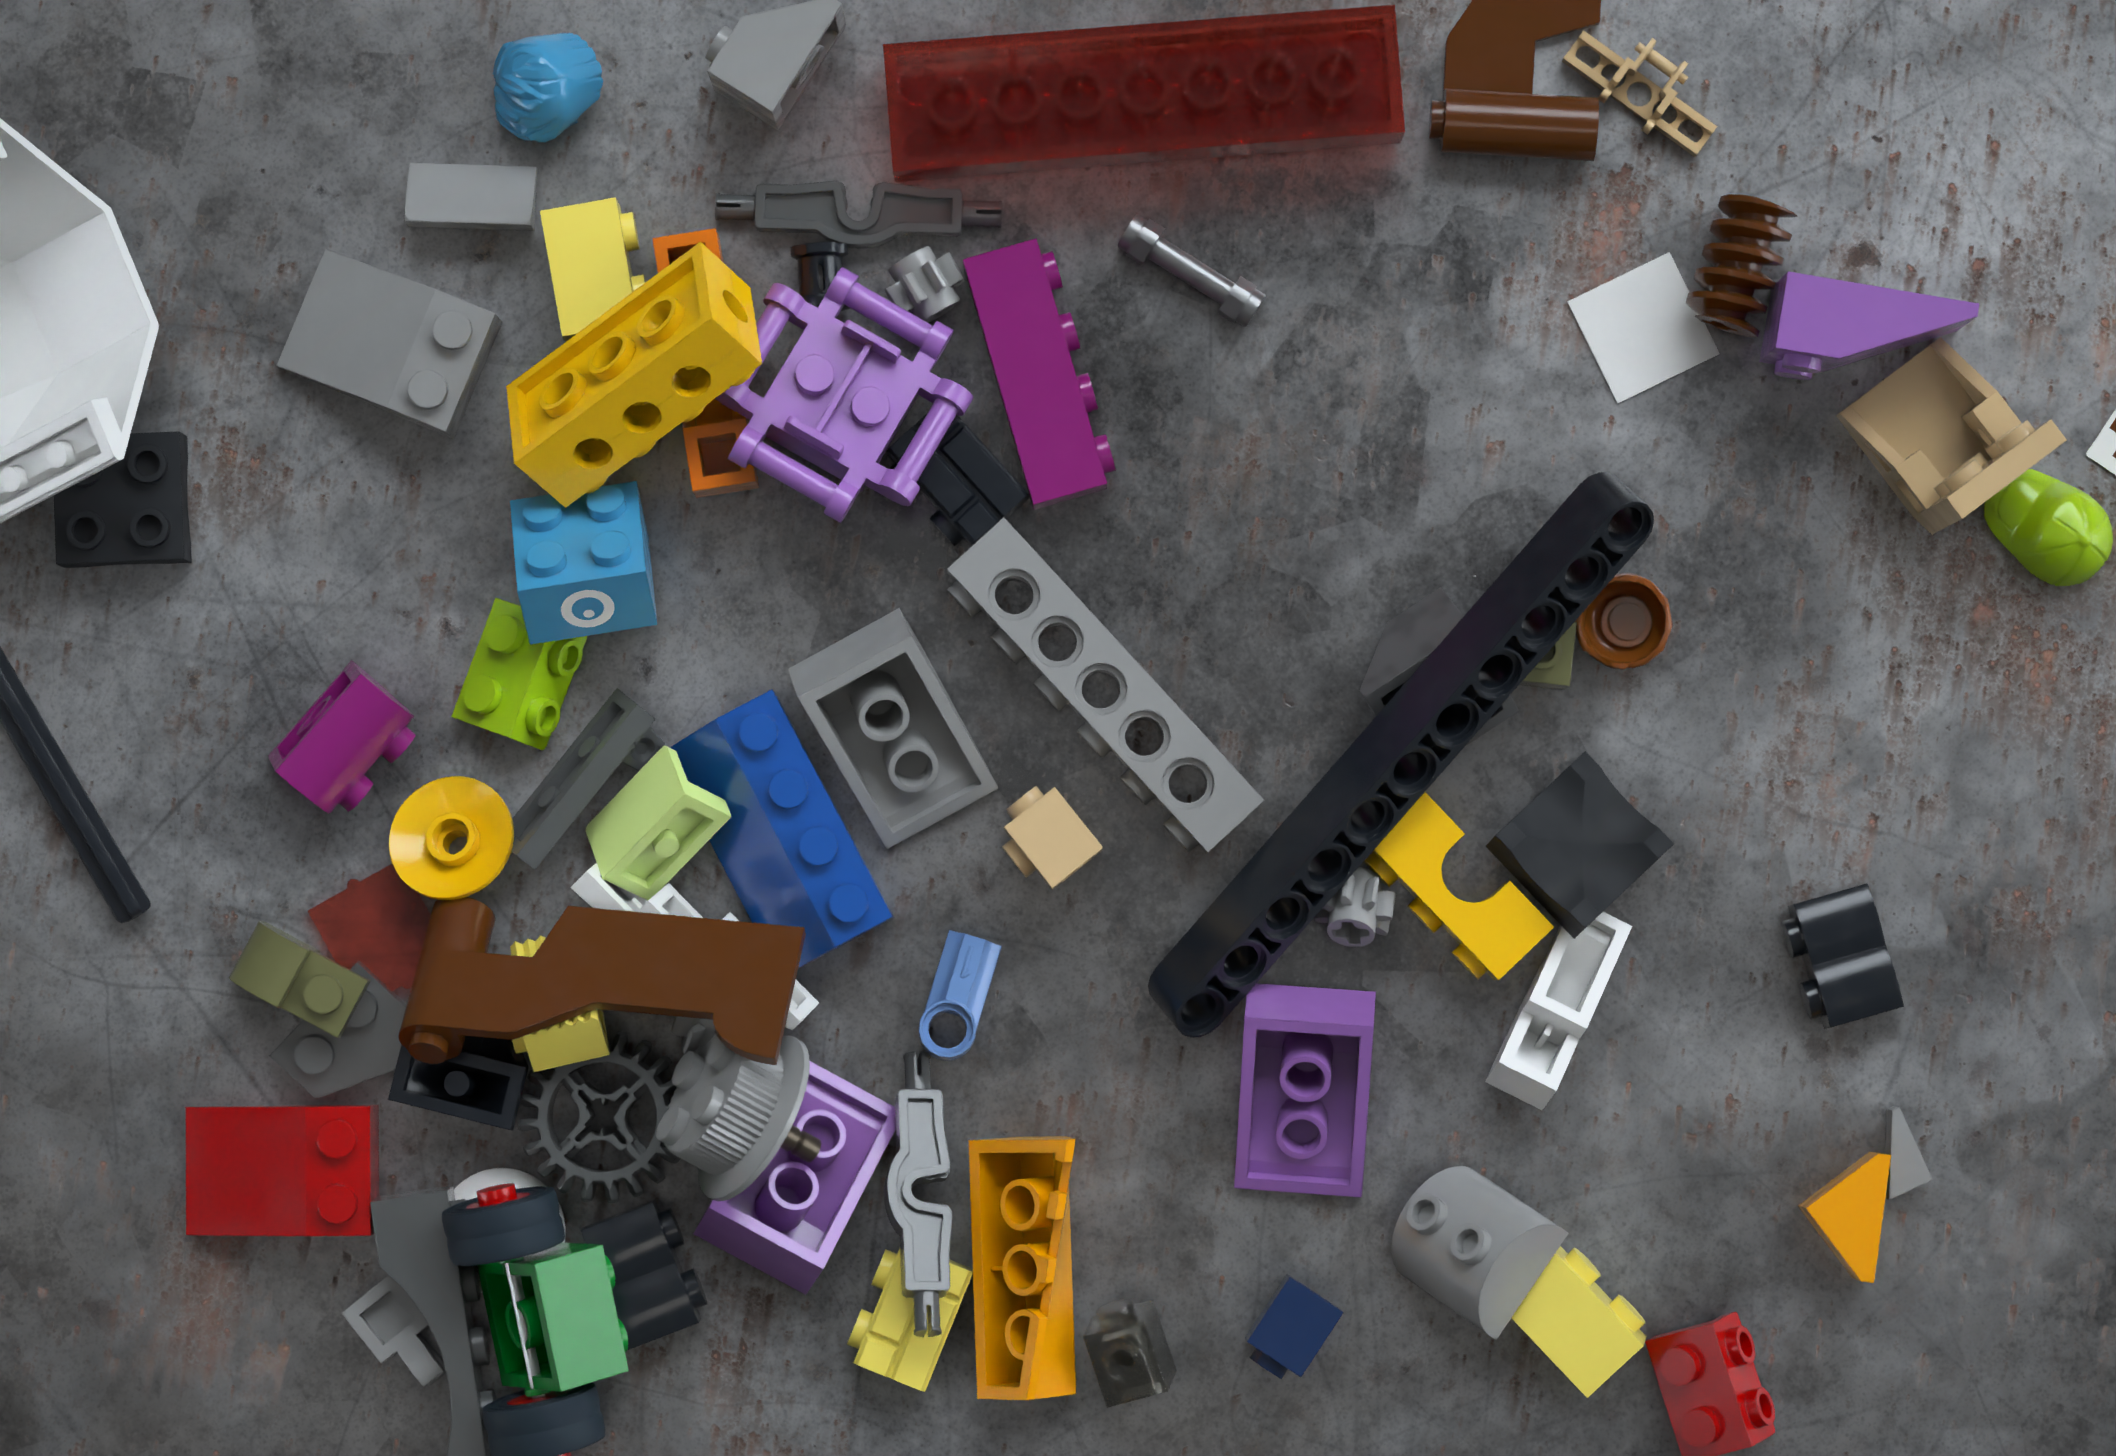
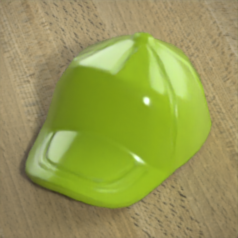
(2051, 528)

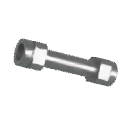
(1144, 241)

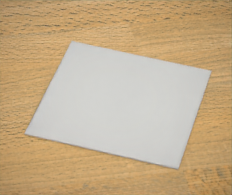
(1642, 328)

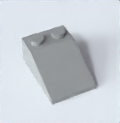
(390, 342)
(892, 728)

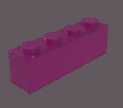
(1036, 373)

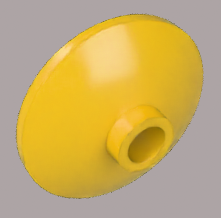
(434, 819)

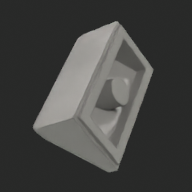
(471, 197)

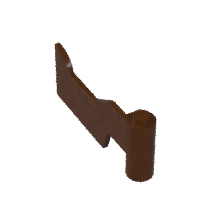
(1490, 84)
(598, 961)

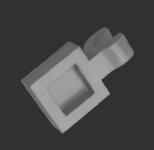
(393, 1325)

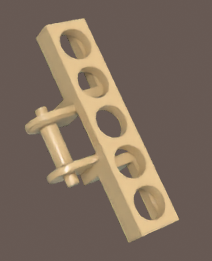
(1629, 68)

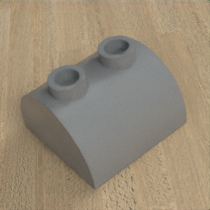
(1473, 1246)

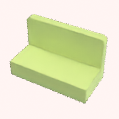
(654, 826)

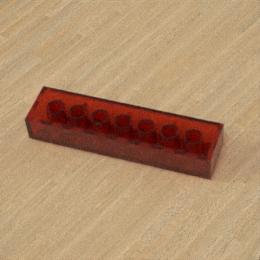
(1144, 93)

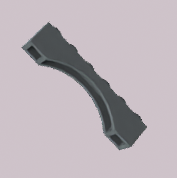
(417, 1257)

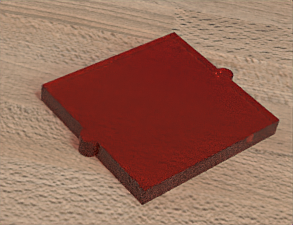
(376, 924)

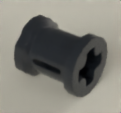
(811, 255)

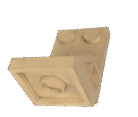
(1944, 436)

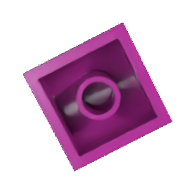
(342, 739)

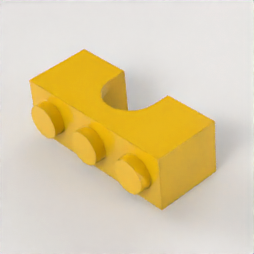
(1488, 932)

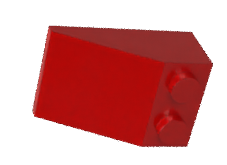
(281, 1170)

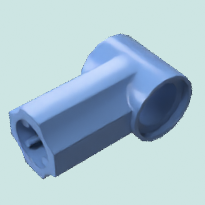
(959, 989)

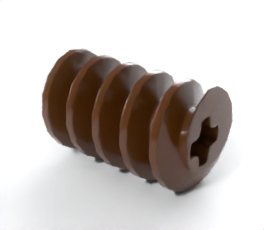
(1738, 263)

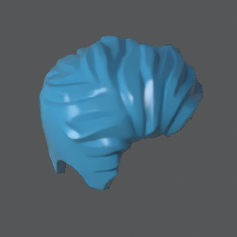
(545, 84)

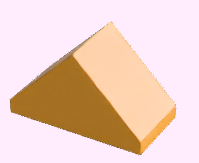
(1851, 1212)

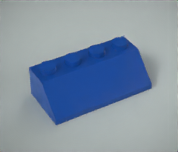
(785, 834)

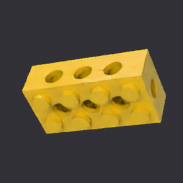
(633, 375)

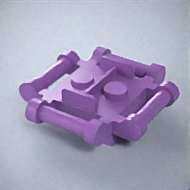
(844, 397)

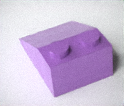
(1834, 322)
(1304, 1090)
(800, 1208)

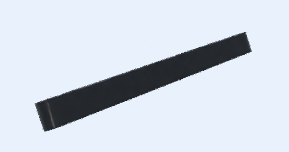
(1400, 753)

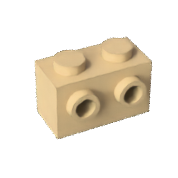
(1048, 837)

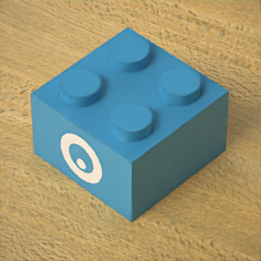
(583, 564)

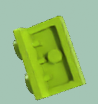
(514, 684)

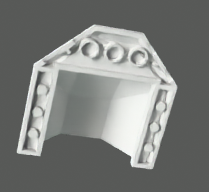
(69, 330)

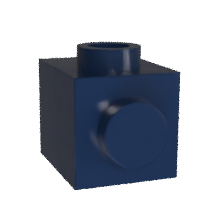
(1291, 1328)

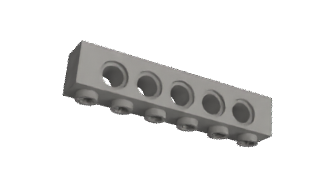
(1007, 556)

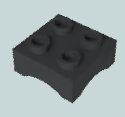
(129, 509)
(1578, 845)

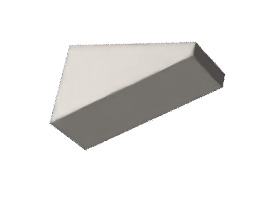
(1906, 1163)

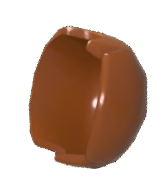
(1625, 623)

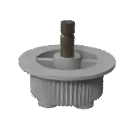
(736, 1114)

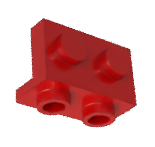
(1712, 1387)

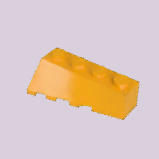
(1022, 1267)

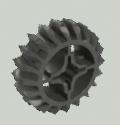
(562, 1153)

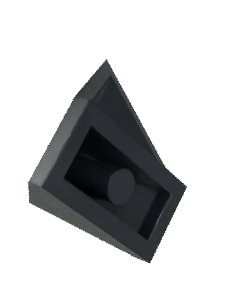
(476, 1085)

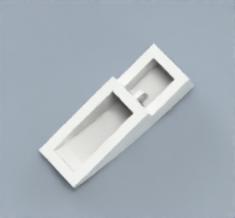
(1557, 1010)

